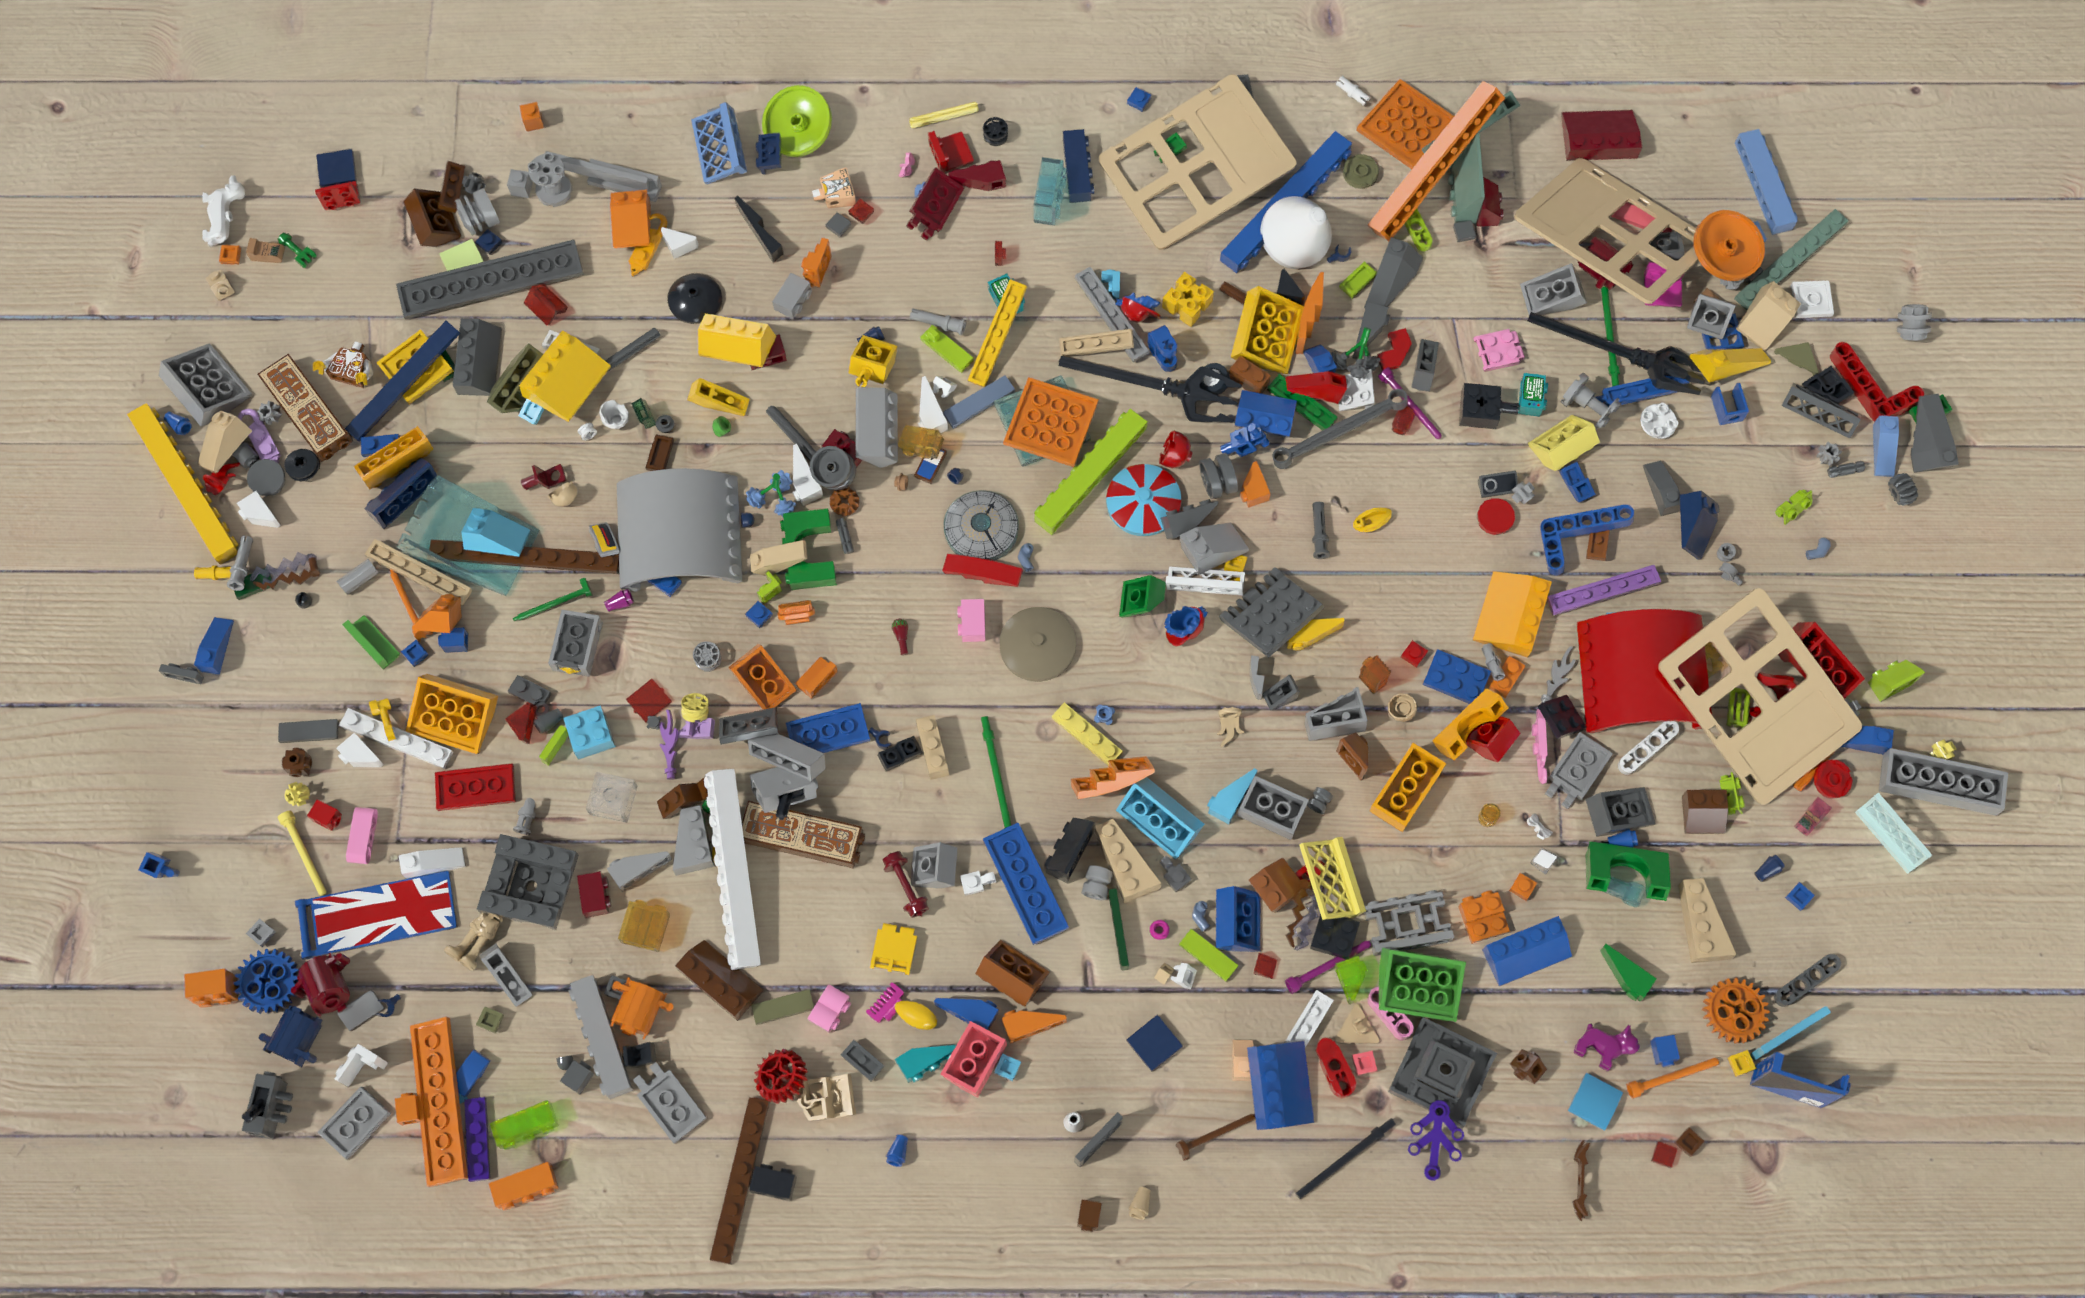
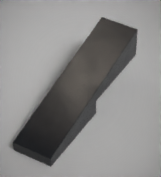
(755, 222)

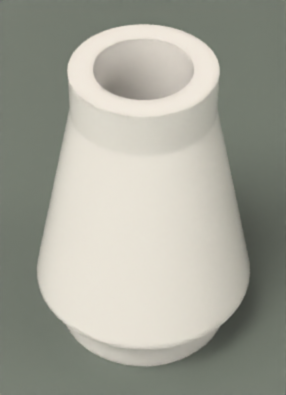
(1073, 1127)

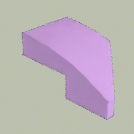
(698, 729)

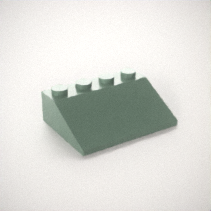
(1467, 183)

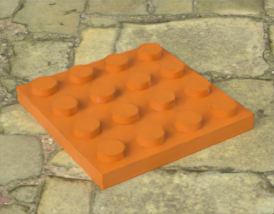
(1404, 123)
(1051, 422)

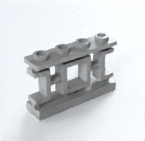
(1411, 937)

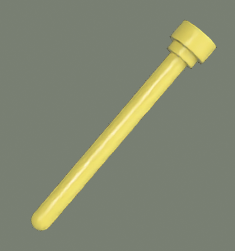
(287, 819)

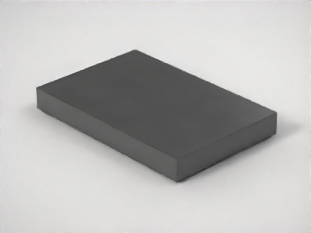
(748, 725)
(1099, 1139)

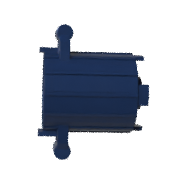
(293, 1036)

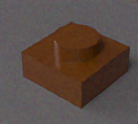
(1689, 1142)

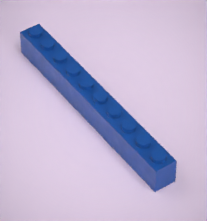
(1301, 184)

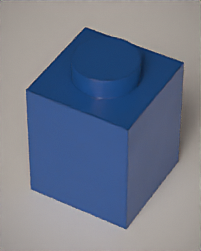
(455, 641)
(1665, 1050)

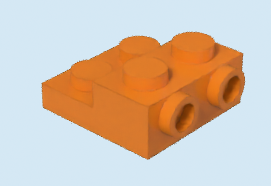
(816, 263)
(1483, 916)

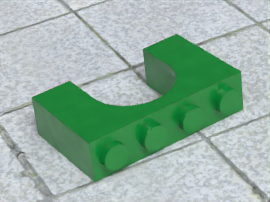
(796, 527)
(1650, 864)

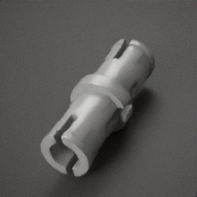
(1493, 662)

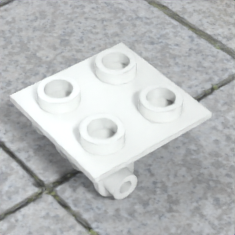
(1358, 392)

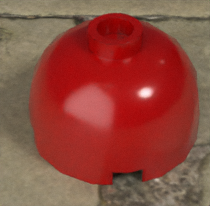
(1176, 450)

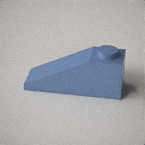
(1885, 445)

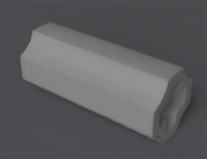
(357, 576)

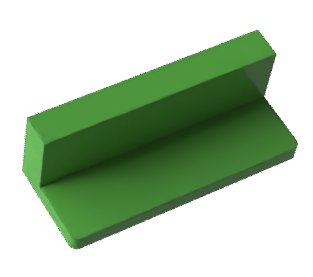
(372, 641)

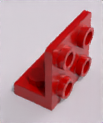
(950, 151)
(338, 195)

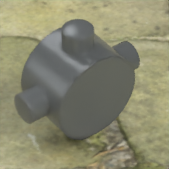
(653, 722)

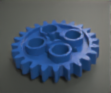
(250, 978)

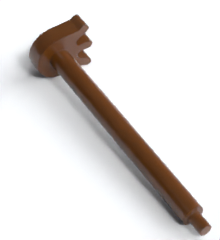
(1185, 1147)

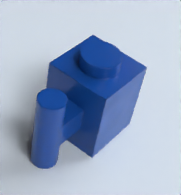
(157, 866)

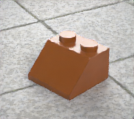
(1276, 884)

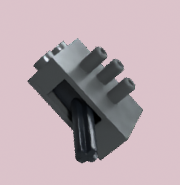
(265, 1106)

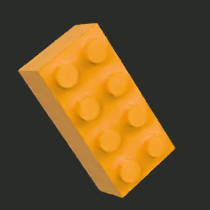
(1407, 787)

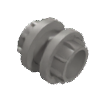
(1914, 322)

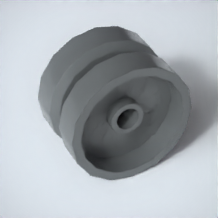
(1218, 476)
(836, 478)

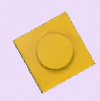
(1741, 1063)

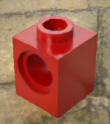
(324, 815)

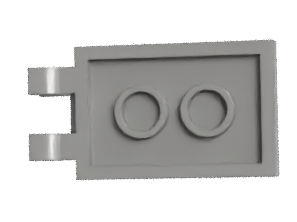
(1578, 769)
(669, 1103)

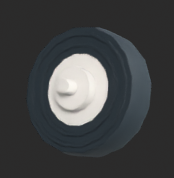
(1212, 384)

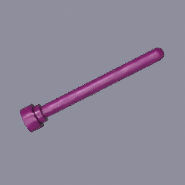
(1388, 377)
(1294, 983)

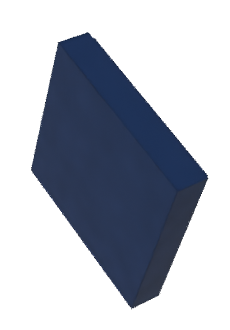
(336, 167)
(1154, 1043)

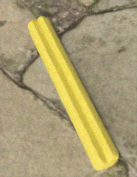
(944, 114)

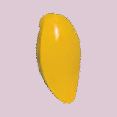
(1372, 519)
(916, 1015)

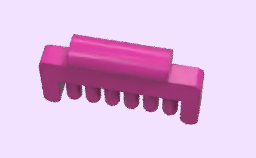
(888, 1009)

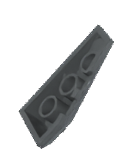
(1395, 271)
(1933, 439)

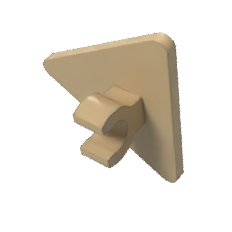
(1357, 1029)

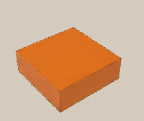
(230, 254)

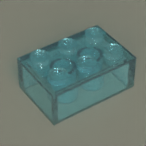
(1049, 191)

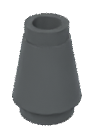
(547, 720)

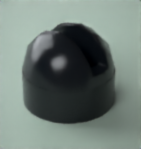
(306, 600)

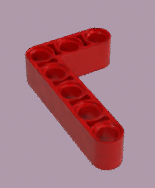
(1870, 387)

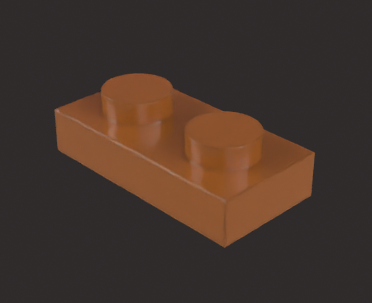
(1598, 545)

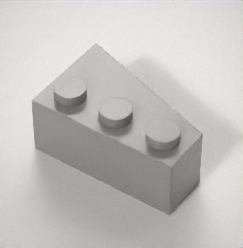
(1337, 718)
(692, 842)

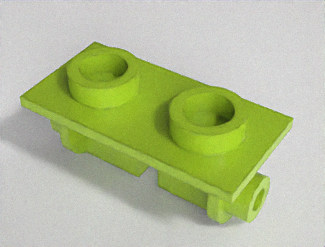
(1800, 501)
(1735, 801)

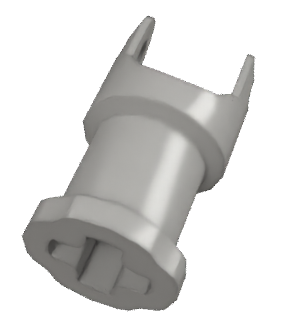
(525, 813)

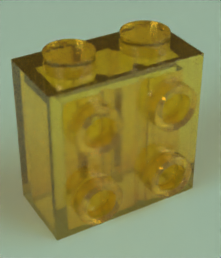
(644, 925)

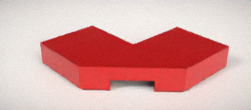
(1401, 345)

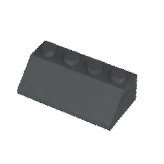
(476, 357)

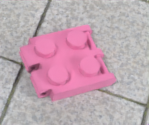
(1499, 349)

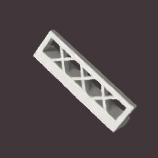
(1206, 584)

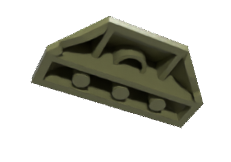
(506, 393)

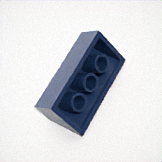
(401, 493)

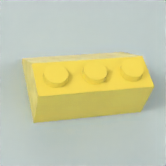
(1564, 442)

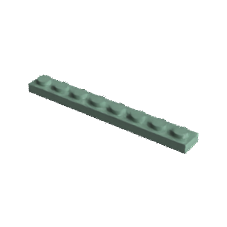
(1793, 257)

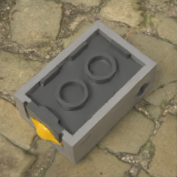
(575, 643)

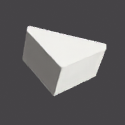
(679, 242)

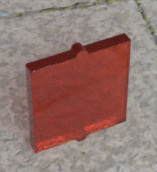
(648, 700)

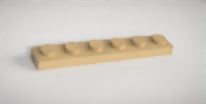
(416, 571)

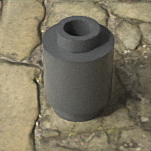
(246, 455)

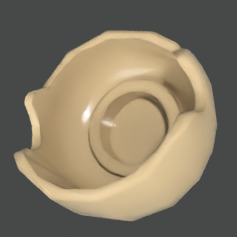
(563, 495)
(1402, 707)

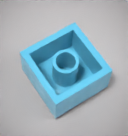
(589, 732)

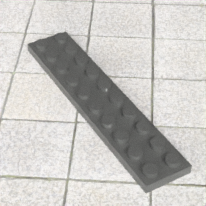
(489, 279)

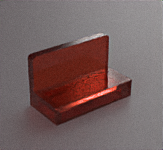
(544, 303)

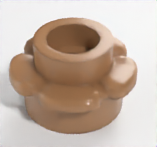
(901, 482)

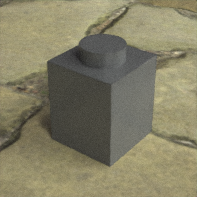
(577, 1076)

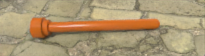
(1635, 1088)

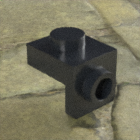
(639, 1055)

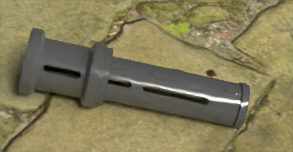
(1320, 538)

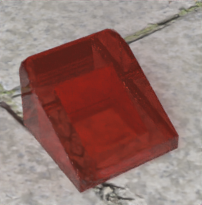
(1265, 966)

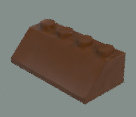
(714, 977)

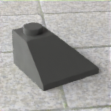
(1670, 244)

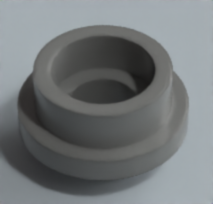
(664, 428)

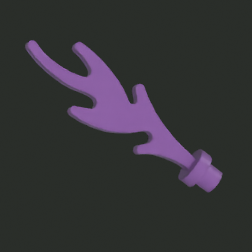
(670, 741)

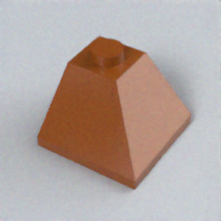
(1354, 752)

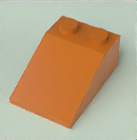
(630, 218)
(762, 678)

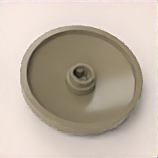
(1037, 644)

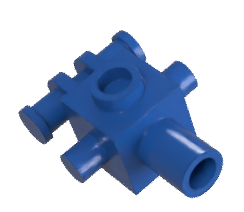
(1245, 440)

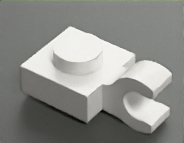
(973, 882)

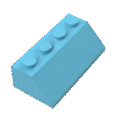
(1160, 817)

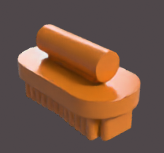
(796, 612)

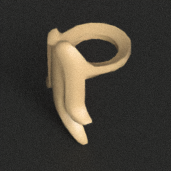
(1229, 720)

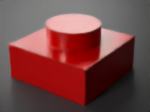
(1414, 654)

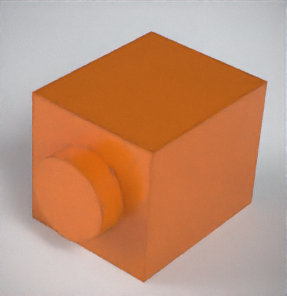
(531, 116)
(407, 1109)

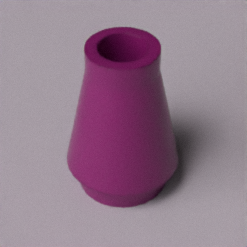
(619, 600)

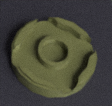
(1360, 171)

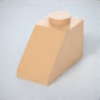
(1240, 1060)

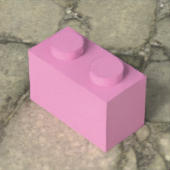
(973, 620)

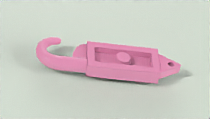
(1540, 746)

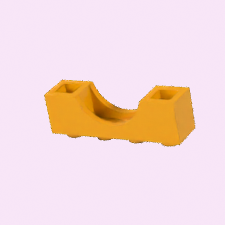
(1485, 708)

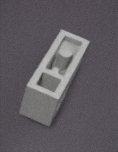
(633, 869)
(505, 974)

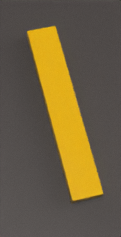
(997, 333)

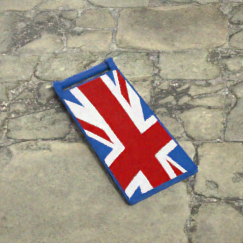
(378, 914)

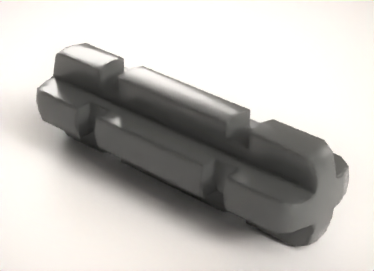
(1846, 469)
(844, 536)

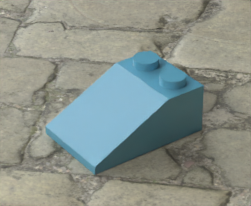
(493, 533)

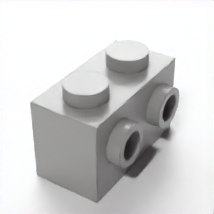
(792, 296)

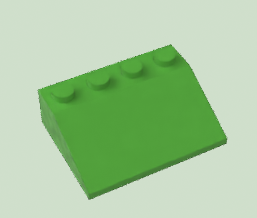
(1420, 984)

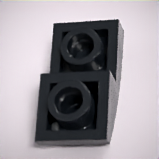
(900, 753)

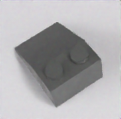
(1620, 811)

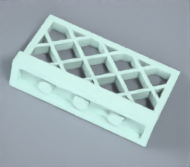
(1893, 833)

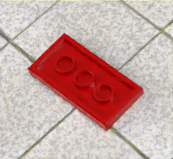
(475, 787)

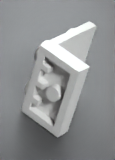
(356, 1059)

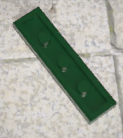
(1118, 929)

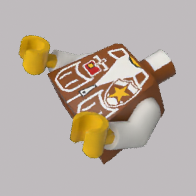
(347, 366)

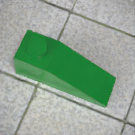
(1630, 976)

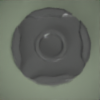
(266, 477)

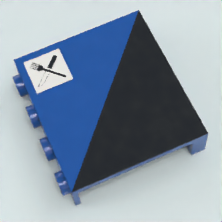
(1771, 1078)

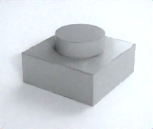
(260, 932)

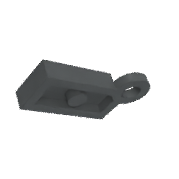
(530, 693)

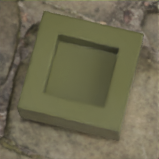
(489, 1019)

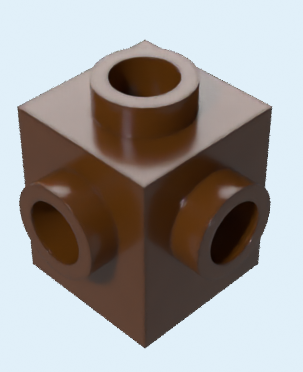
(297, 762)
(1528, 1066)

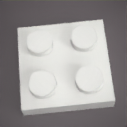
(1814, 299)

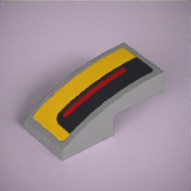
(604, 539)

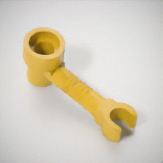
(382, 707)

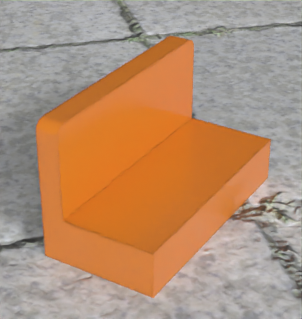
(816, 677)

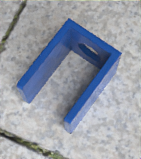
(1720, 408)

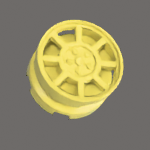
(694, 708)

